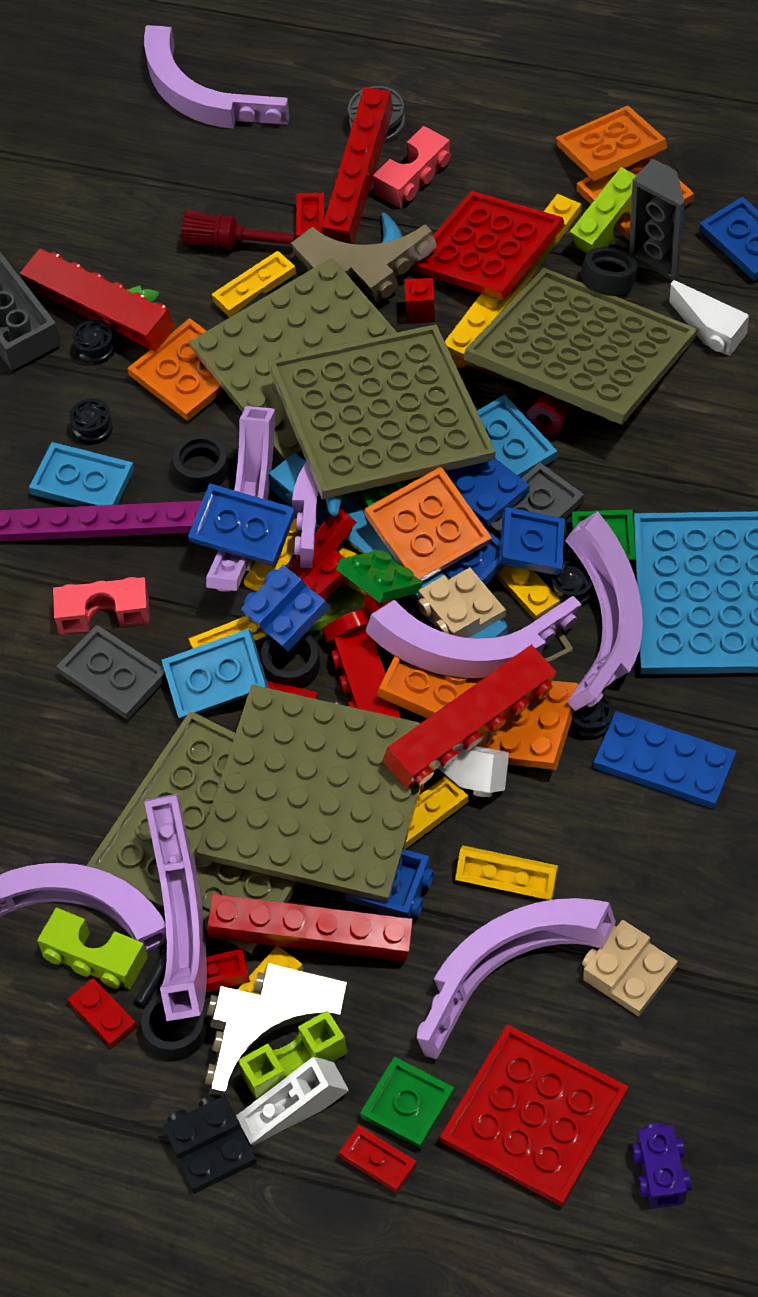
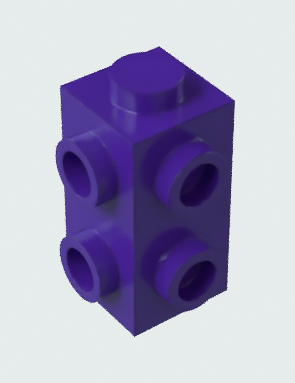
(660, 1156)

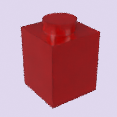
(419, 300)

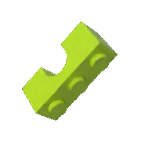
(598, 221)
(114, 963)
(268, 1067)

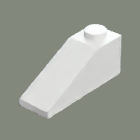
(716, 322)
(479, 770)
(293, 1100)

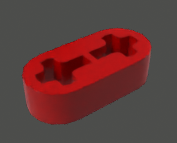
(344, 625)

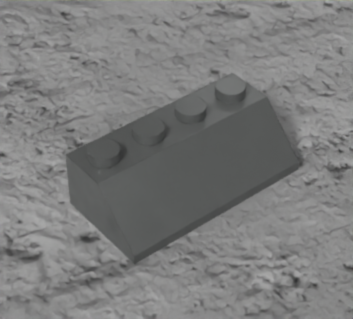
(657, 219)

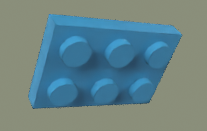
(515, 437)
(80, 477)
(214, 673)

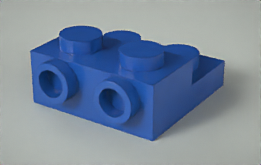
(284, 607)
(405, 900)

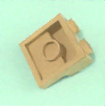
(460, 604)
(628, 968)

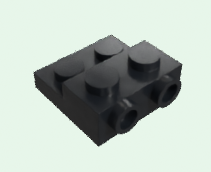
(208, 1143)

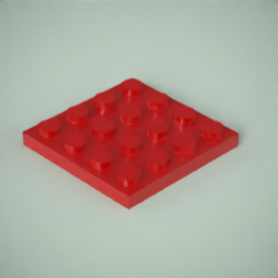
(489, 244)
(534, 1115)

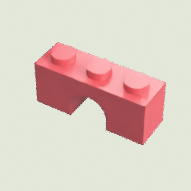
(400, 182)
(78, 603)

